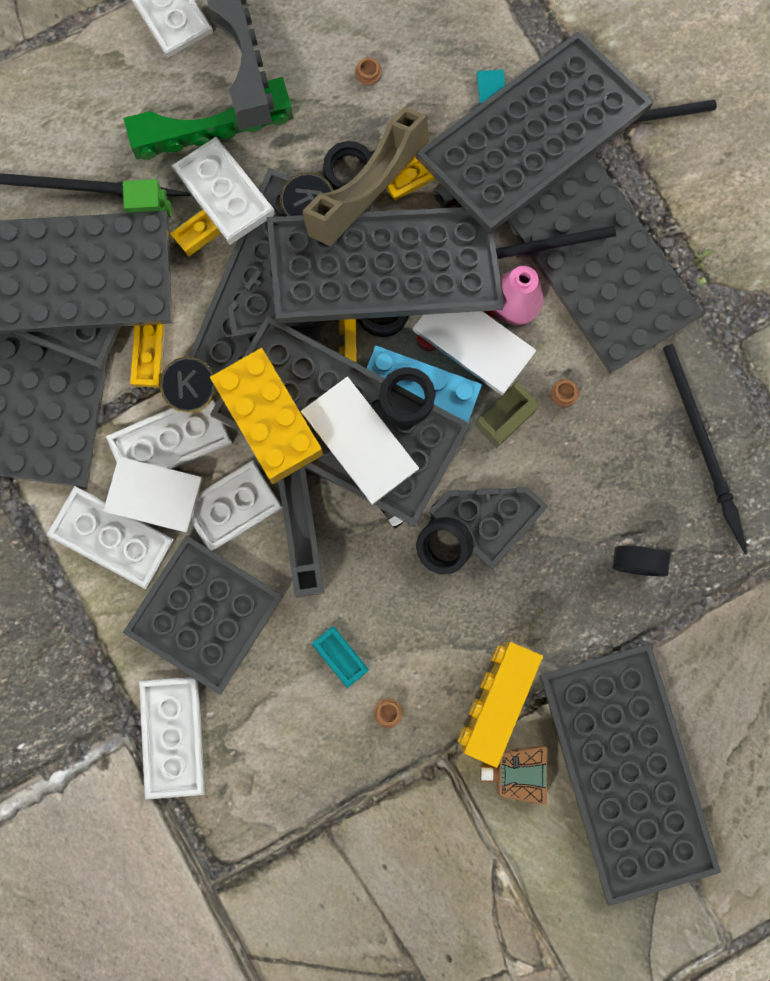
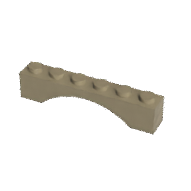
(335, 211)

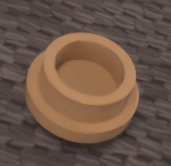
(368, 71)
(564, 393)
(388, 713)

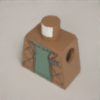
(520, 774)

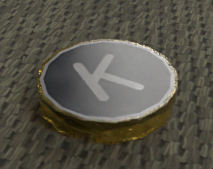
(301, 191)
(187, 384)

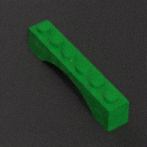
(156, 134)

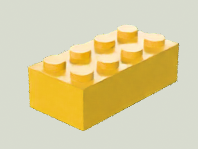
(267, 415)
(500, 703)

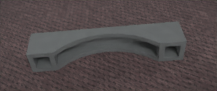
(247, 92)
(301, 535)

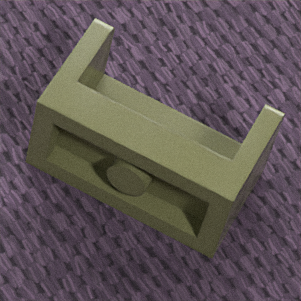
(507, 415)

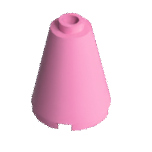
(521, 296)

